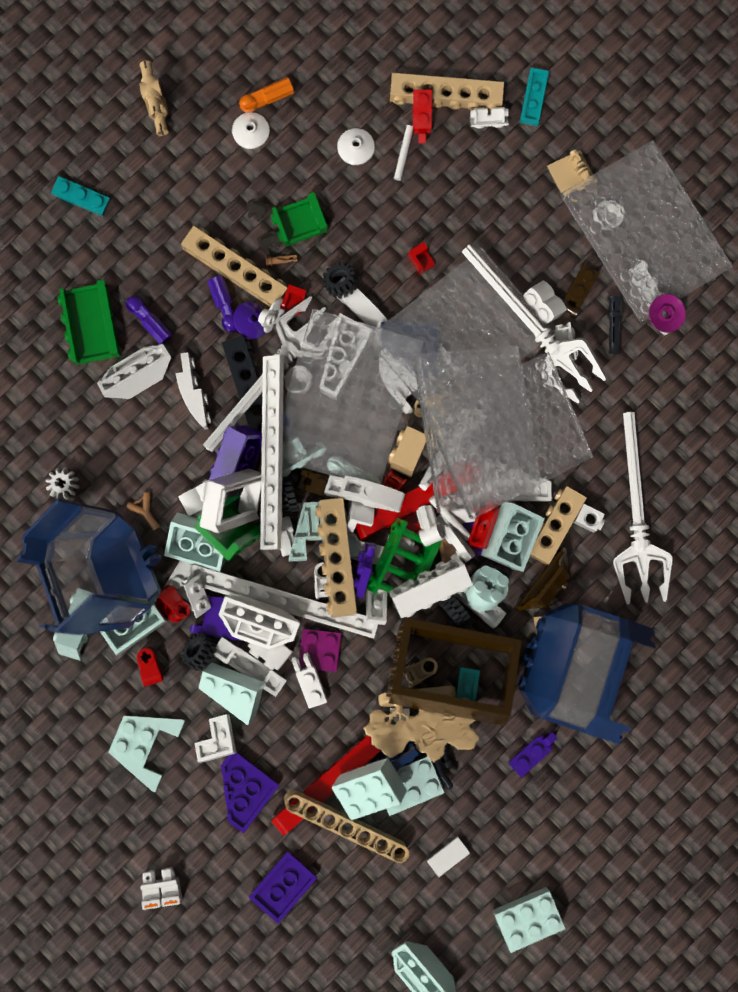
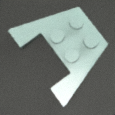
(307, 531)
(135, 741)

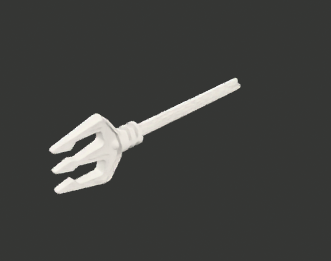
(290, 349)
(559, 351)
(641, 550)

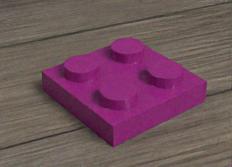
(322, 649)

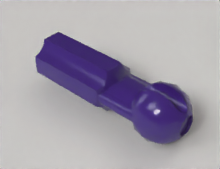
(222, 301)
(152, 324)

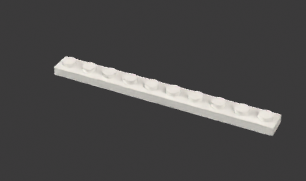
(272, 453)
(284, 600)

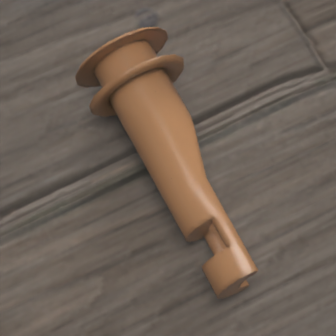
(280, 259)

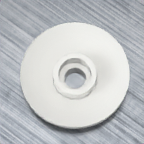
(250, 138)
(359, 154)

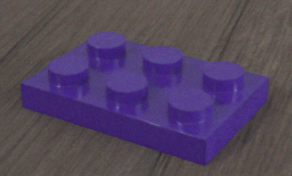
(283, 887)

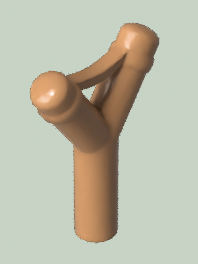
(145, 510)

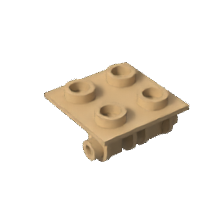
(570, 170)

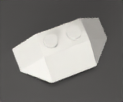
(135, 372)
(258, 622)

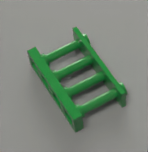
(422, 561)

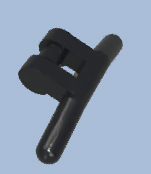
(440, 765)

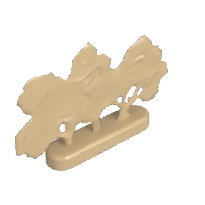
(427, 729)

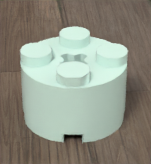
(487, 589)

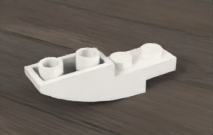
(193, 398)
(366, 492)

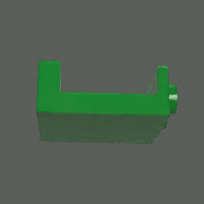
(299, 221)

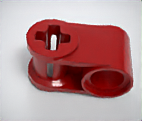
(392, 484)
(171, 602)
(149, 671)

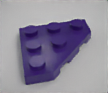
(245, 790)

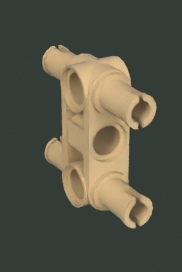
(153, 98)

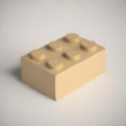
(408, 453)

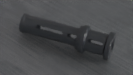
(615, 315)

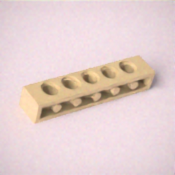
(454, 86)
(192, 245)
(335, 508)

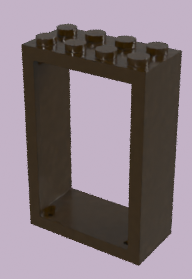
(445, 704)

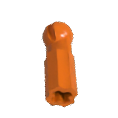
(266, 95)

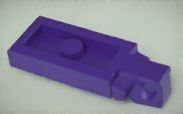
(532, 753)

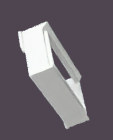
(214, 495)

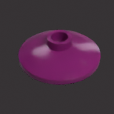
(674, 310)

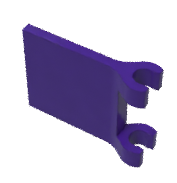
(212, 623)

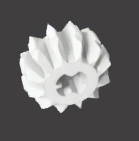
(65, 476)

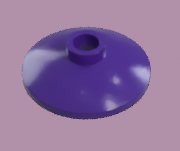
(244, 323)

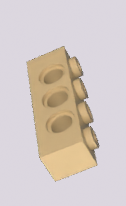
(575, 502)

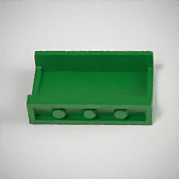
(89, 323)
(233, 540)

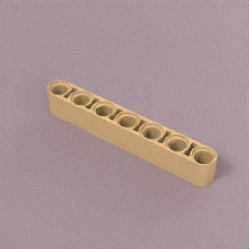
(353, 832)

